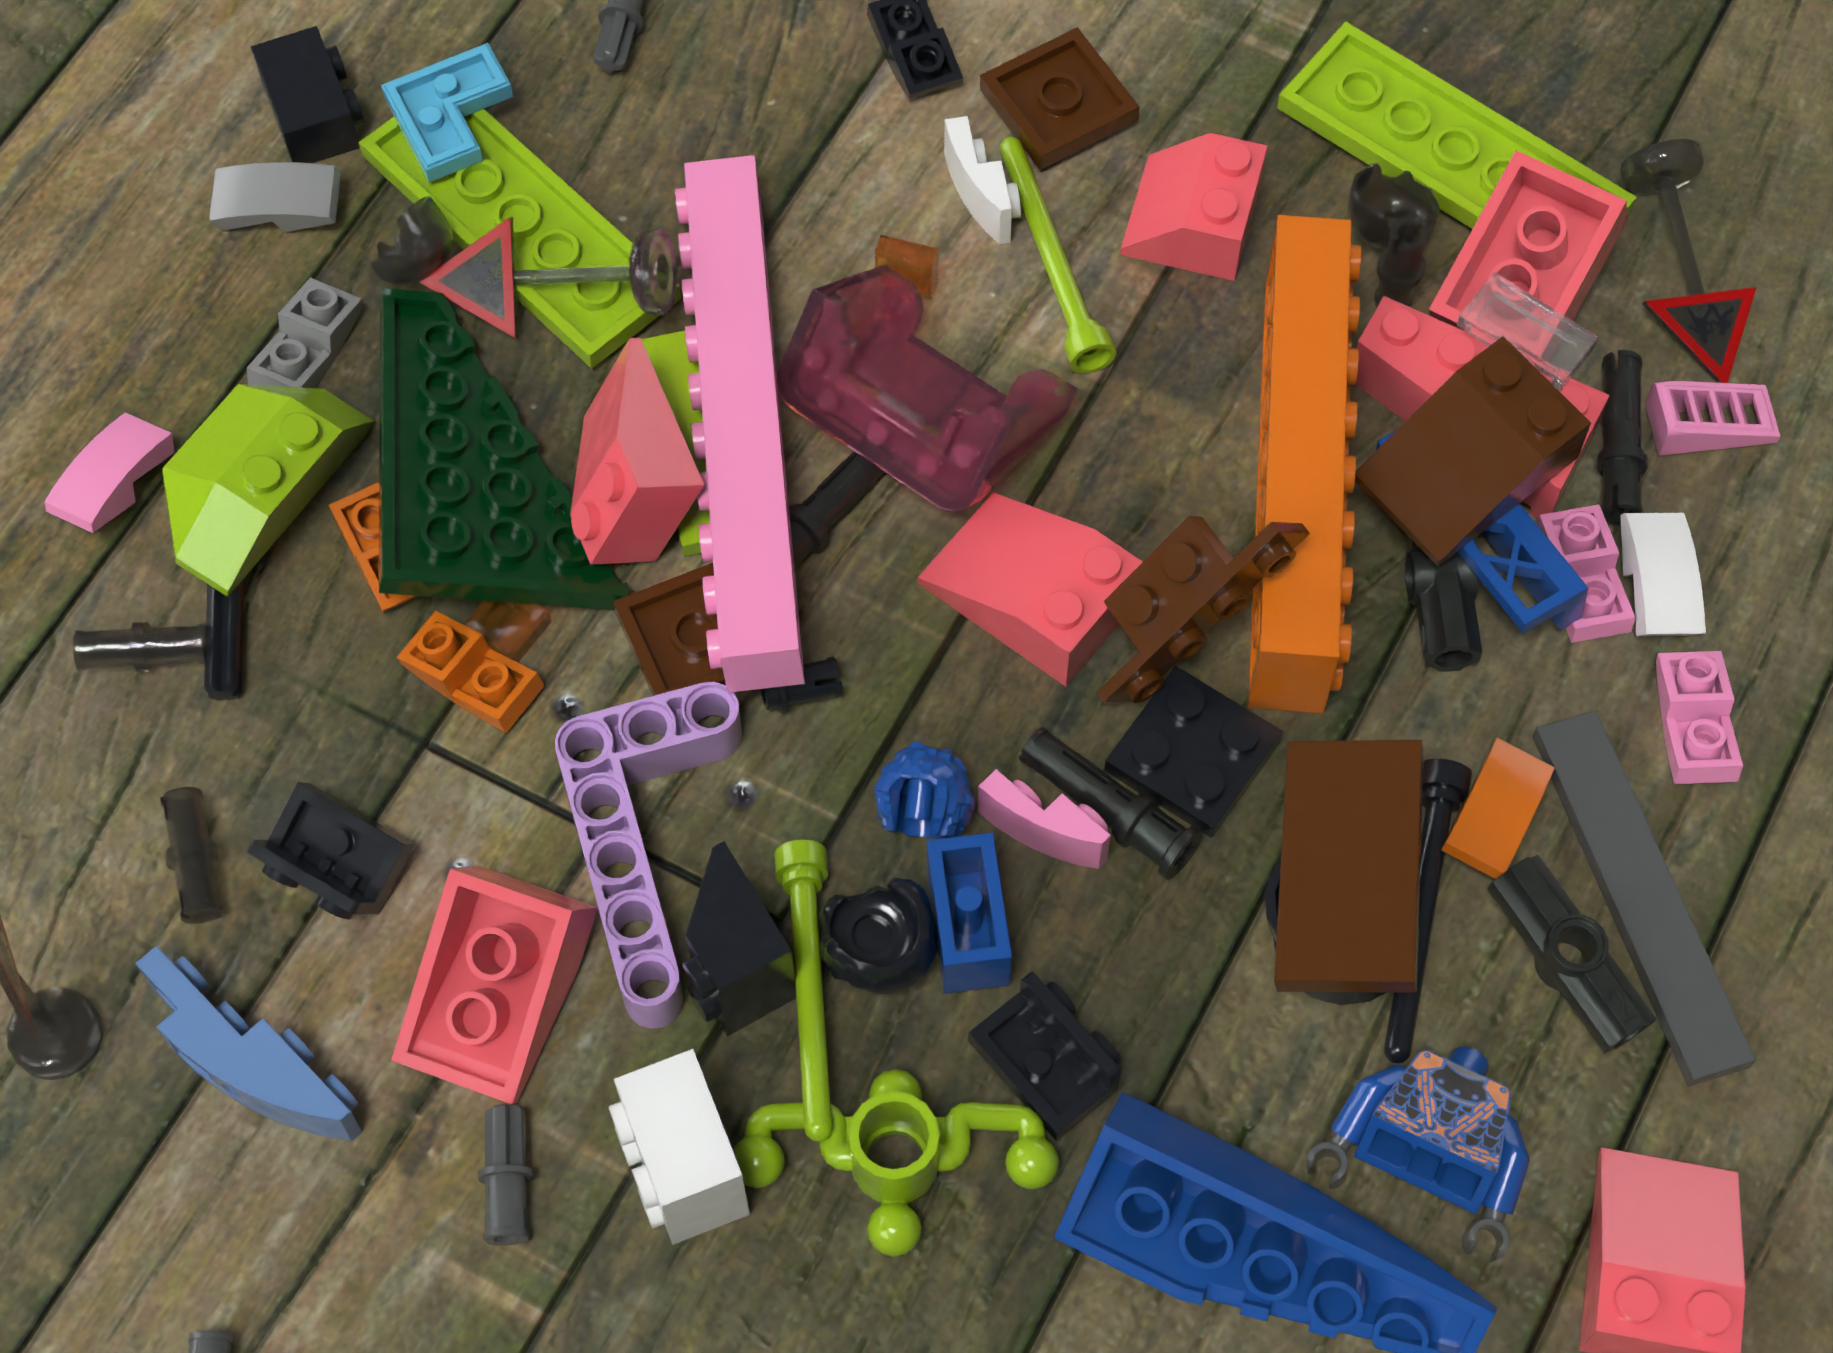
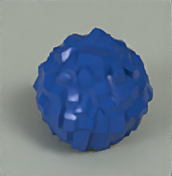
(924, 793)

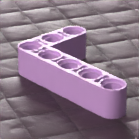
(618, 836)

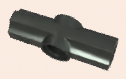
(1445, 609)
(1593, 989)

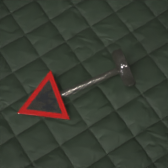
(486, 279)
(1703, 322)
(49, 1030)

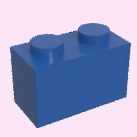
(968, 913)

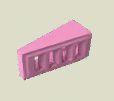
(1679, 436)

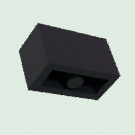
(307, 96)

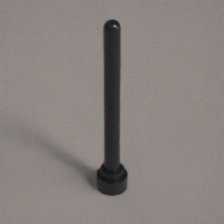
(1444, 788)

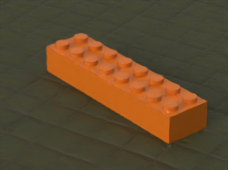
(1306, 463)

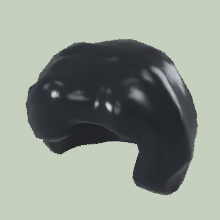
(879, 937)

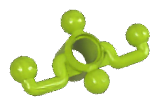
(898, 1109)

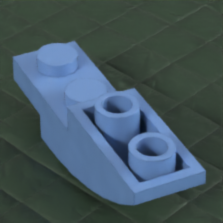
(247, 1064)

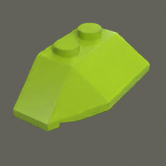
(253, 475)

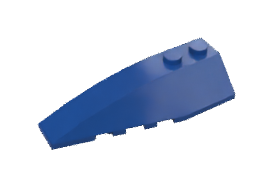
(1252, 1237)

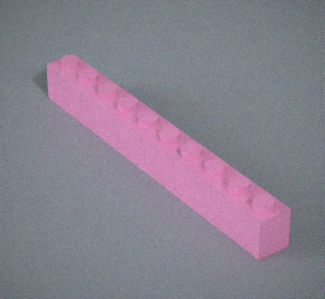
(740, 428)

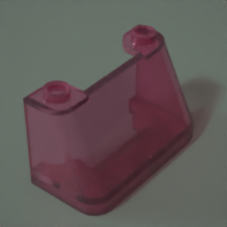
(904, 403)

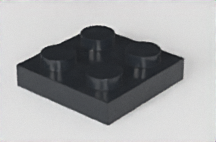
(1193, 751)

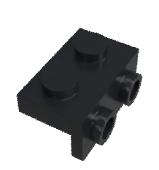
(333, 853)
(1048, 1055)

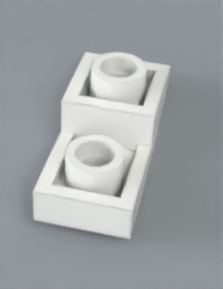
(980, 182)
(1665, 574)

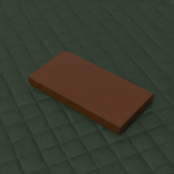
(1350, 867)

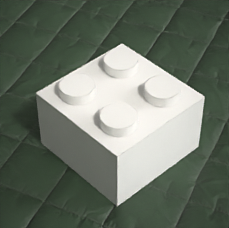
(685, 1155)

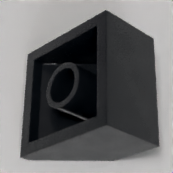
(735, 950)

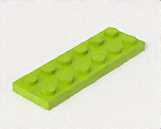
(1417, 123)
(549, 224)

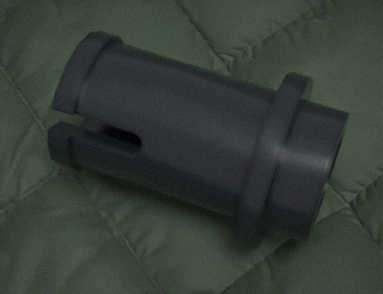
(812, 690)

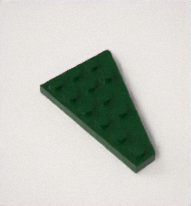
(462, 479)

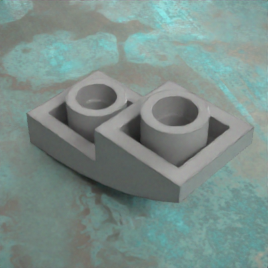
(276, 192)
(308, 339)

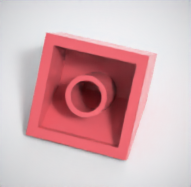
(1196, 205)

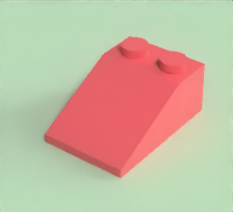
(631, 466)
(1032, 582)
(492, 981)
(1663, 1258)

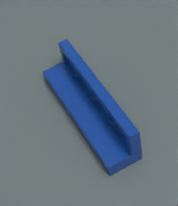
(1536, 563)

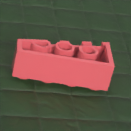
(1412, 355)

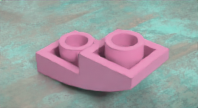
(102, 475)
(1591, 551)
(1696, 717)
(1059, 831)

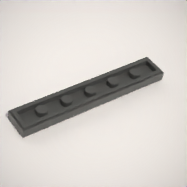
(1643, 900)

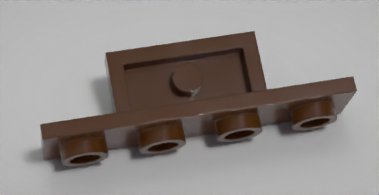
(1184, 593)

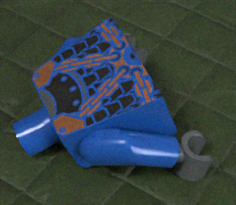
(1439, 1131)

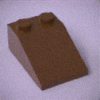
(1473, 451)

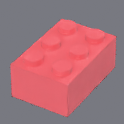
(1539, 234)

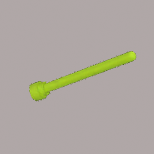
(1086, 342)
(801, 871)

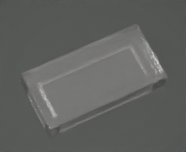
(1536, 330)

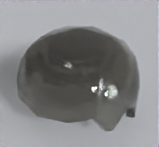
(1381, 200)
(419, 249)

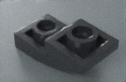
(914, 46)

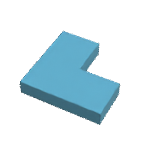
(435, 100)

